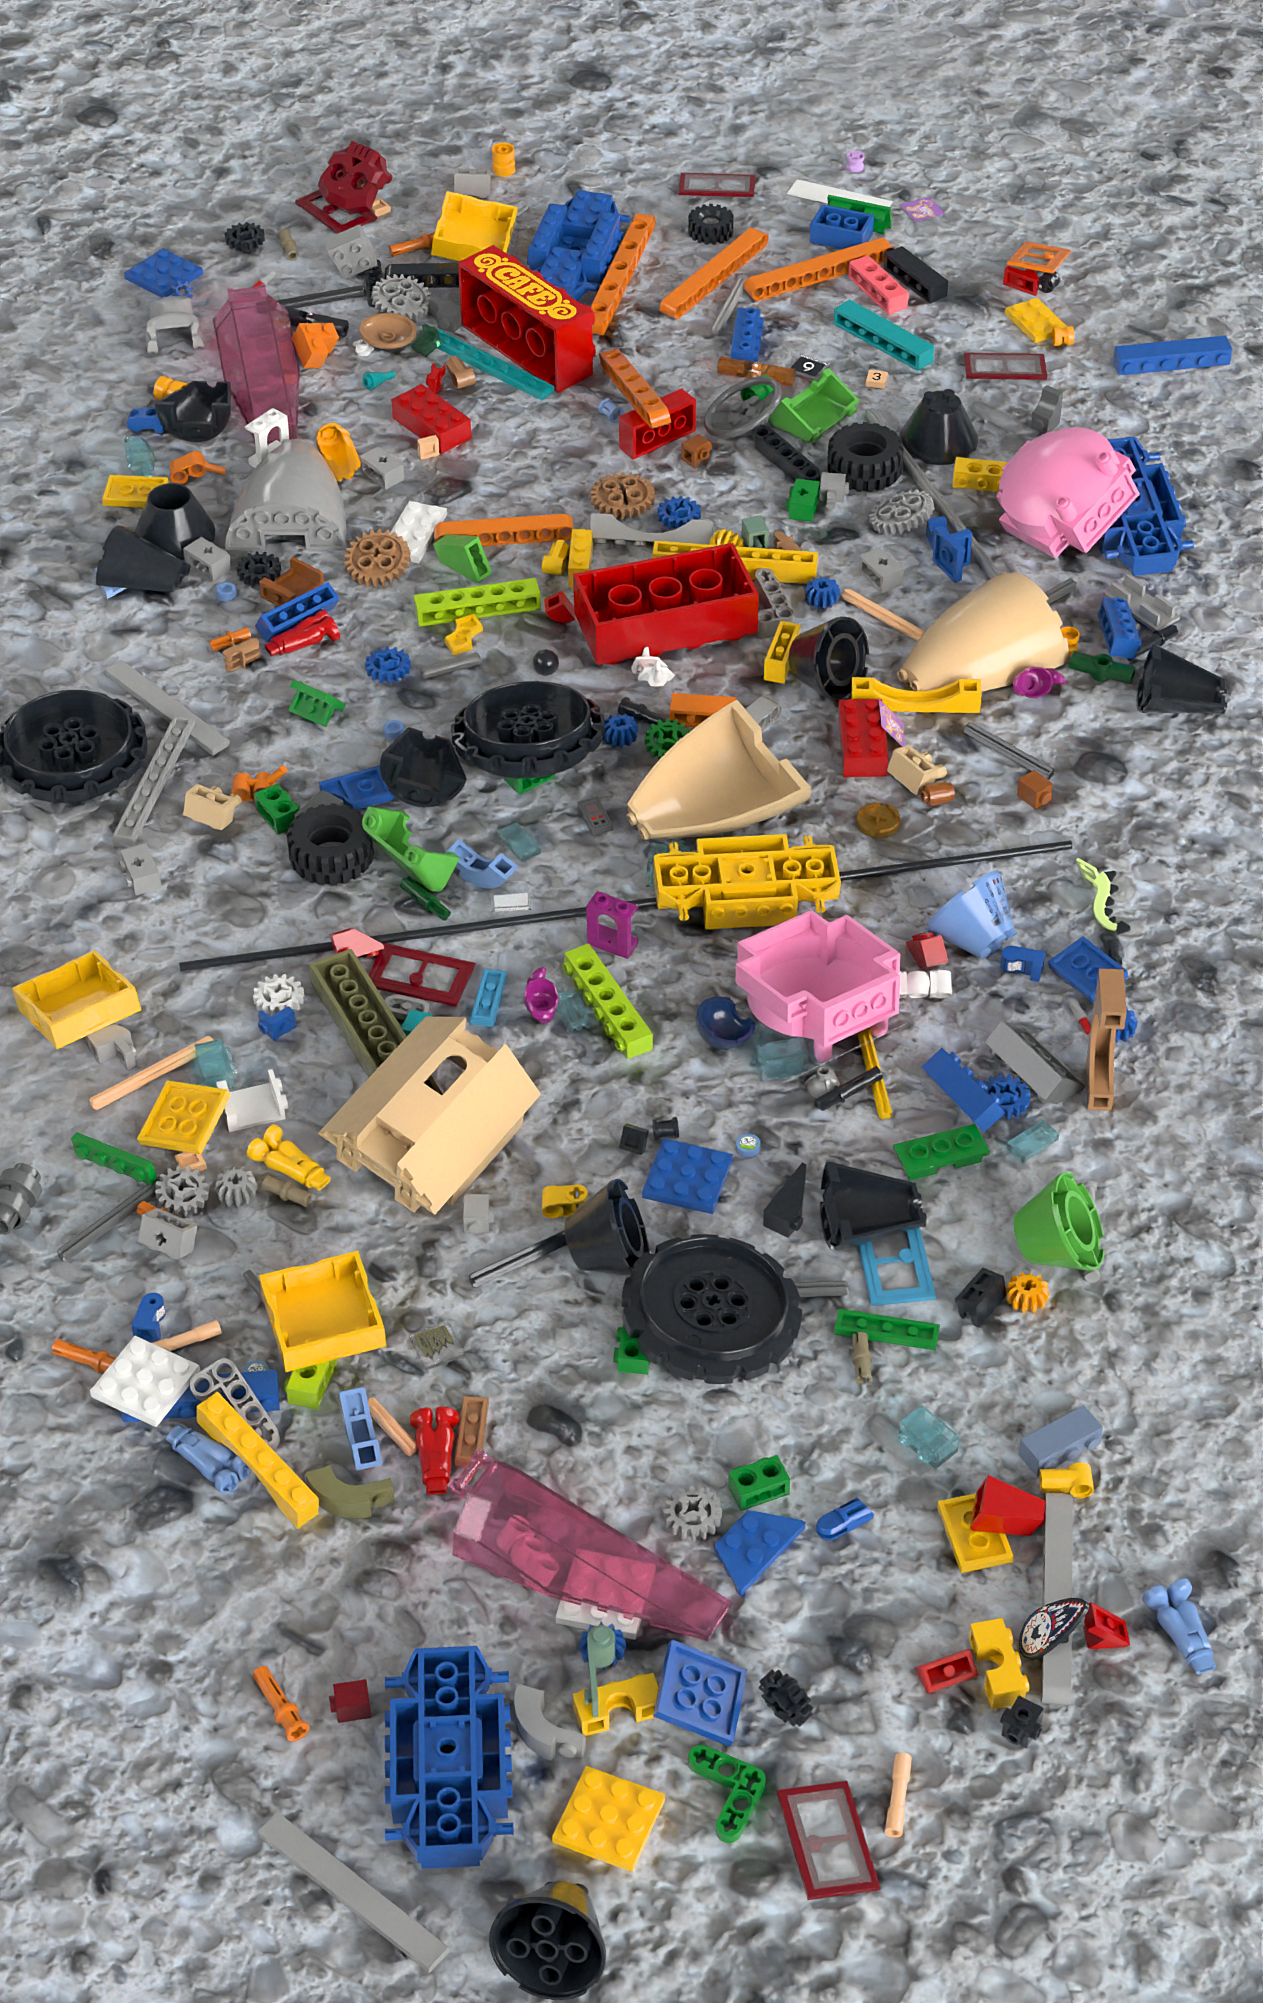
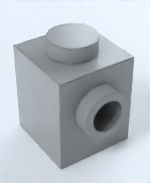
(477, 1213)

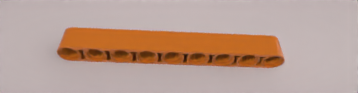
(813, 270)
(714, 273)

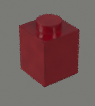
(350, 1701)

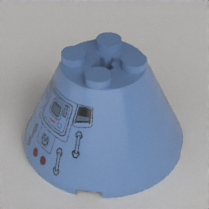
(977, 918)

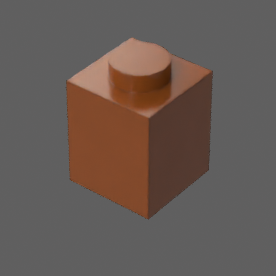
(1034, 789)

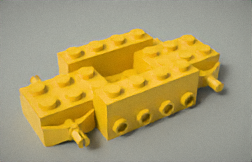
(746, 879)

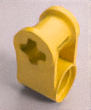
(562, 1200)

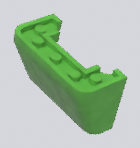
(815, 408)
(391, 835)

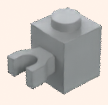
(833, 488)

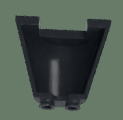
(196, 410)
(138, 563)
(1178, 686)
(422, 769)
(866, 1206)

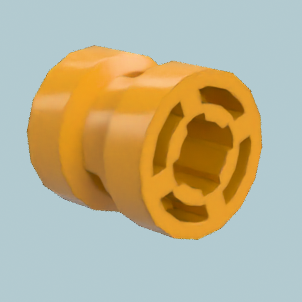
(1063, 336)
(1072, 636)

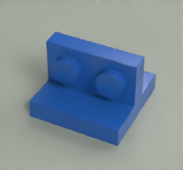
(952, 551)

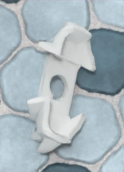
(651, 669)

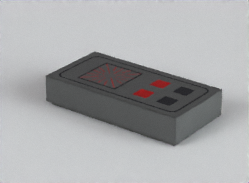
(595, 816)

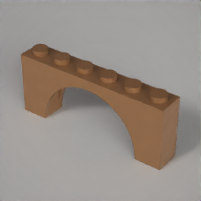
(1107, 1016)

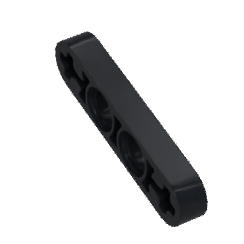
(370, 282)

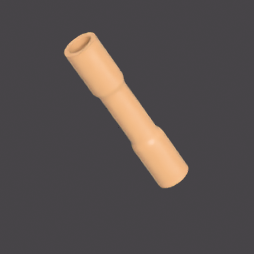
(199, 1334)
(896, 1811)

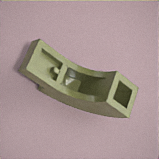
(347, 1499)

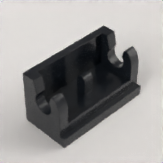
(981, 1296)

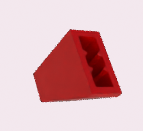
(1006, 1509)

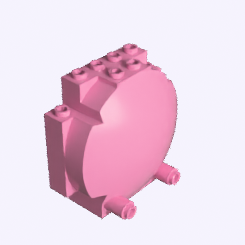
(1065, 490)
(820, 979)

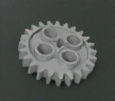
(401, 297)
(901, 512)

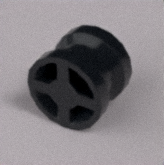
(1048, 282)

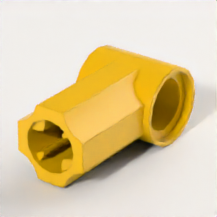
(555, 561)
(1074, 1480)

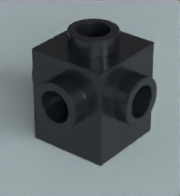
(1022, 1722)

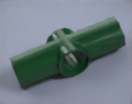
(1102, 667)

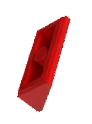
(947, 1671)

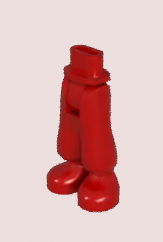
(304, 634)
(435, 1446)

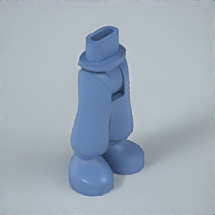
(209, 1458)
(1182, 1623)

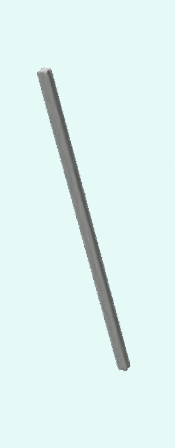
(939, 502)

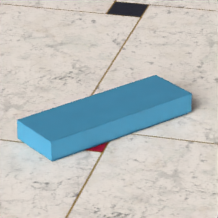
(488, 997)

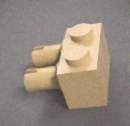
(914, 768)
(210, 806)

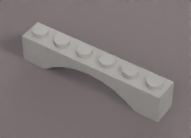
(608, 528)

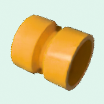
(503, 159)
(165, 386)

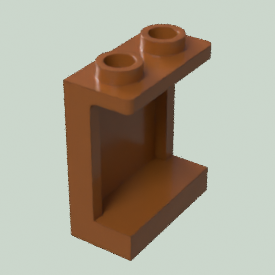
(291, 584)

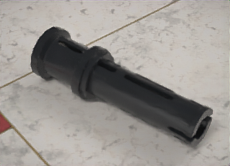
(640, 712)

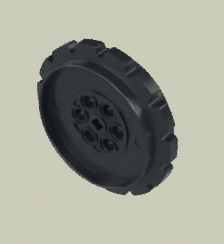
(528, 729)
(71, 746)
(711, 1309)

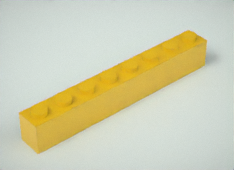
(787, 565)

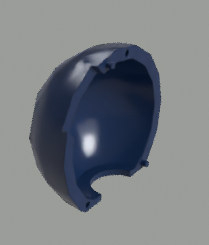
(721, 1024)

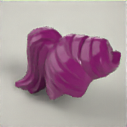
(1036, 681)
(541, 996)

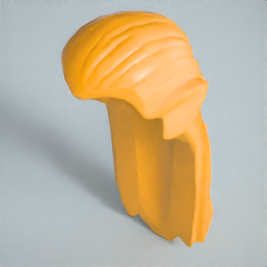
(337, 450)

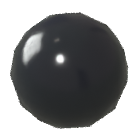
(545, 662)

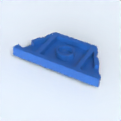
(359, 788)
(754, 1545)

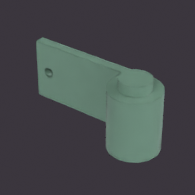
(600, 1654)

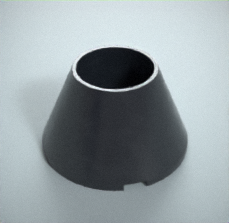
(174, 519)
(830, 657)
(607, 1232)

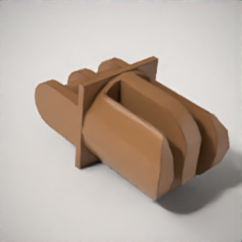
(784, 542)
(241, 654)

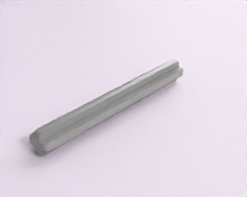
(728, 306)

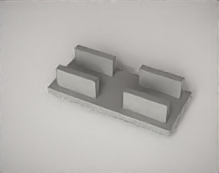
(1152, 612)

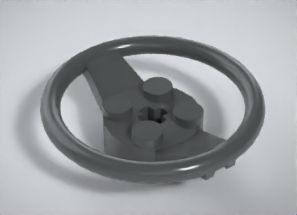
(743, 415)

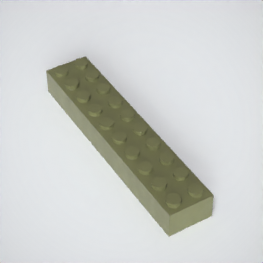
(358, 1010)

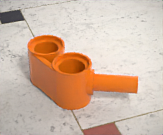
(191, 464)
(246, 786)

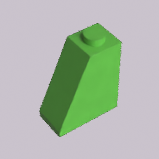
(464, 556)

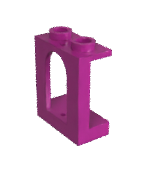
(605, 938)

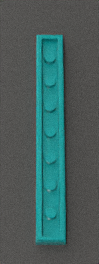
(494, 366)

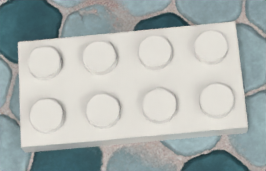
(417, 527)

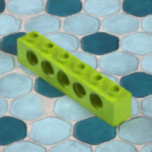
(478, 600)
(607, 1001)
(309, 1384)

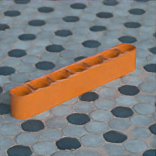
(511, 529)

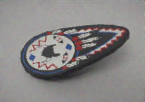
(1050, 1626)

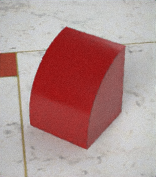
(559, 608)

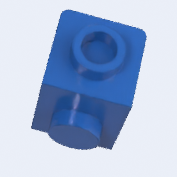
(277, 1024)

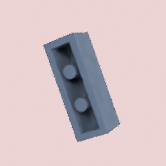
(1060, 1440)

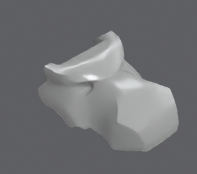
(172, 313)

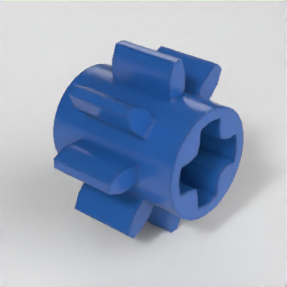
(182, 286)

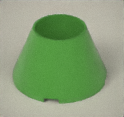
(1060, 1226)

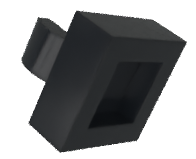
(634, 1139)

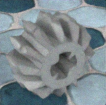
(236, 1186)

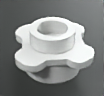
(362, 348)

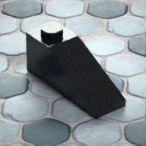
(786, 1208)

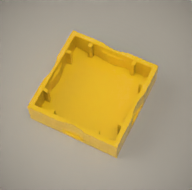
(472, 226)
(76, 999)
(322, 1311)

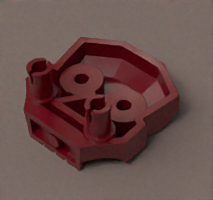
(359, 167)

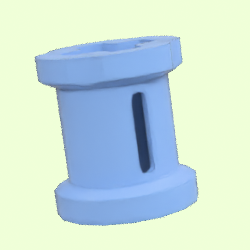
(611, 409)

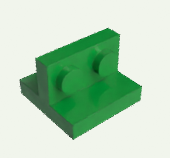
(313, 703)

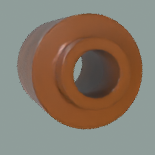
(937, 793)

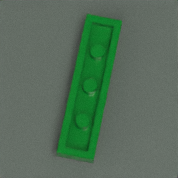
(113, 1158)
(888, 1329)

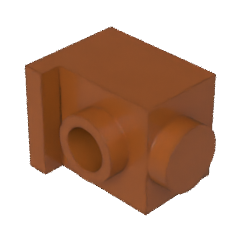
(695, 450)

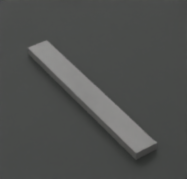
(165, 705)
(153, 780)
(353, 1892)

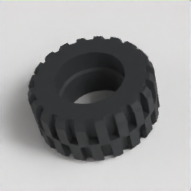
(867, 455)
(334, 863)

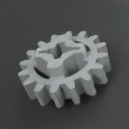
(179, 1192)
(693, 1513)

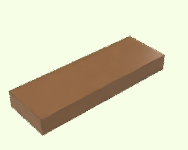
(471, 1428)

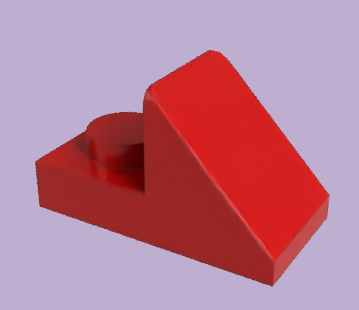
(1021, 280)
(1104, 1629)

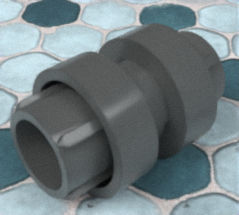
(18, 1194)

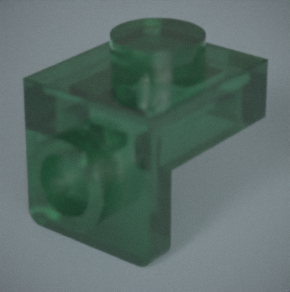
(427, 341)

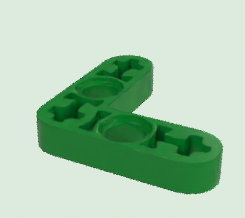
(737, 1781)

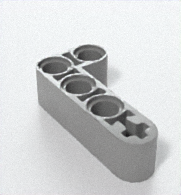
(774, 602)
(242, 1406)

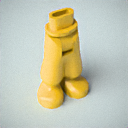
(287, 1159)

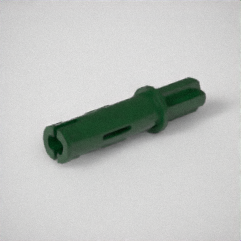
(430, 902)

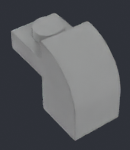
(112, 1042)

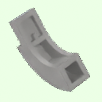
(539, 1733)

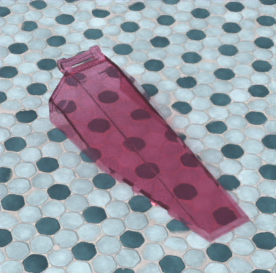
(258, 356)
(570, 1555)

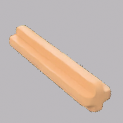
(392, 1427)

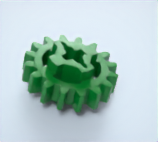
(666, 734)

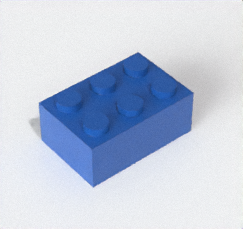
(840, 227)

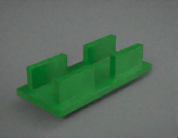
(881, 213)
(956, 1147)

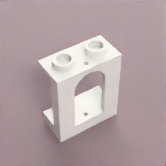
(261, 428)

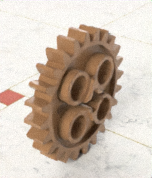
(635, 491)
(377, 558)

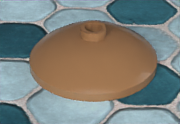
(388, 330)

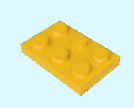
(1034, 319)
(130, 490)
(971, 1548)

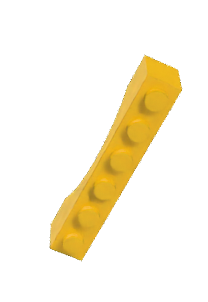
(957, 697)
(285, 1487)

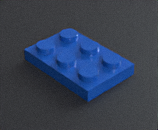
(1080, 966)

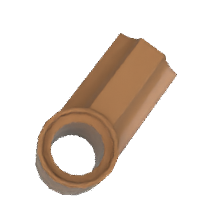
(460, 373)

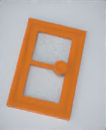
(1039, 257)

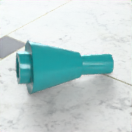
(374, 379)

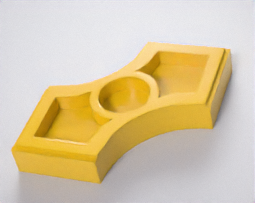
(461, 638)

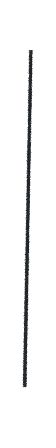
(579, 912)

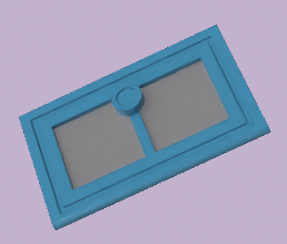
(897, 1269)

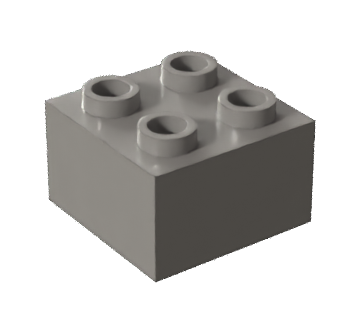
(352, 251)

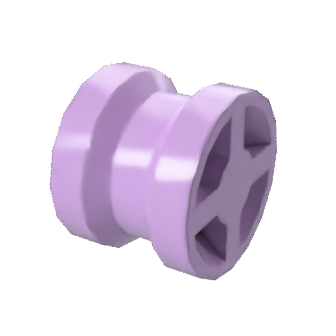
(855, 161)

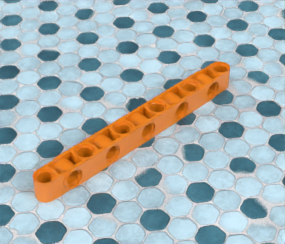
(621, 271)
(635, 388)

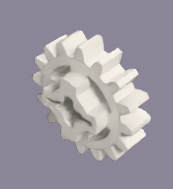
(278, 994)

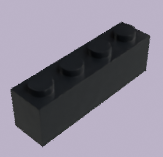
(916, 274)

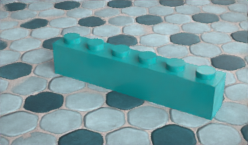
(883, 335)

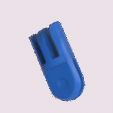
(843, 1520)

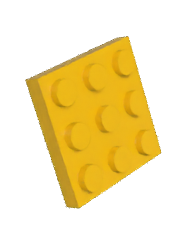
(183, 1117)
(608, 1818)

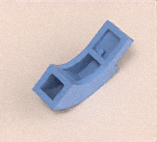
(480, 870)
(359, 1429)

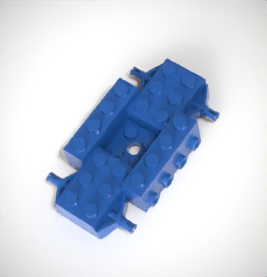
(577, 242)
(1151, 529)
(456, 1796)

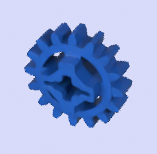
(678, 512)
(388, 665)
(1008, 1091)

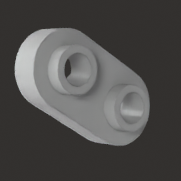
(401, 1005)

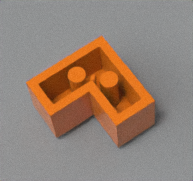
(314, 342)

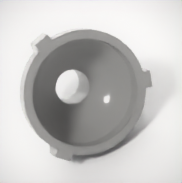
(821, 1081)

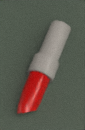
(265, 279)
(1080, 1016)

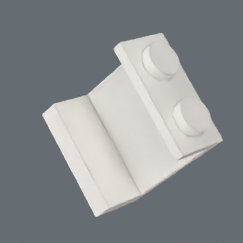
(255, 1104)

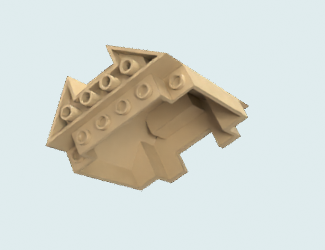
(426, 1140)

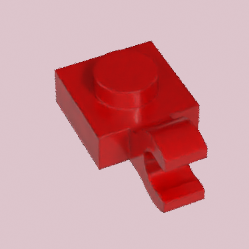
(433, 379)

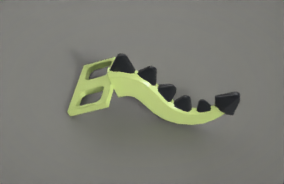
(1102, 899)

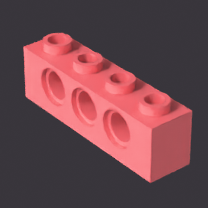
(878, 285)

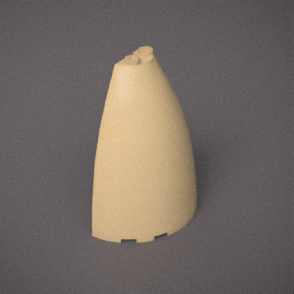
(988, 637)
(715, 782)

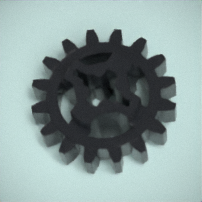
(244, 236)
(258, 567)
(785, 1698)

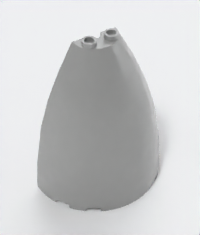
(289, 495)

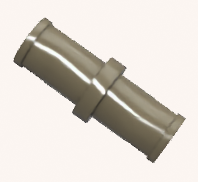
(288, 244)
(286, 1190)
(861, 1358)

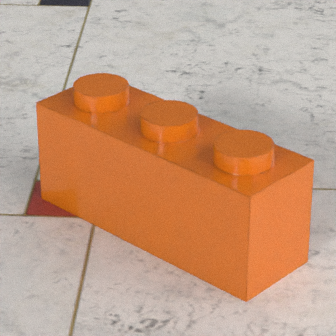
(695, 708)

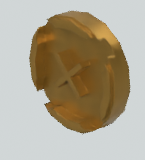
(878, 820)

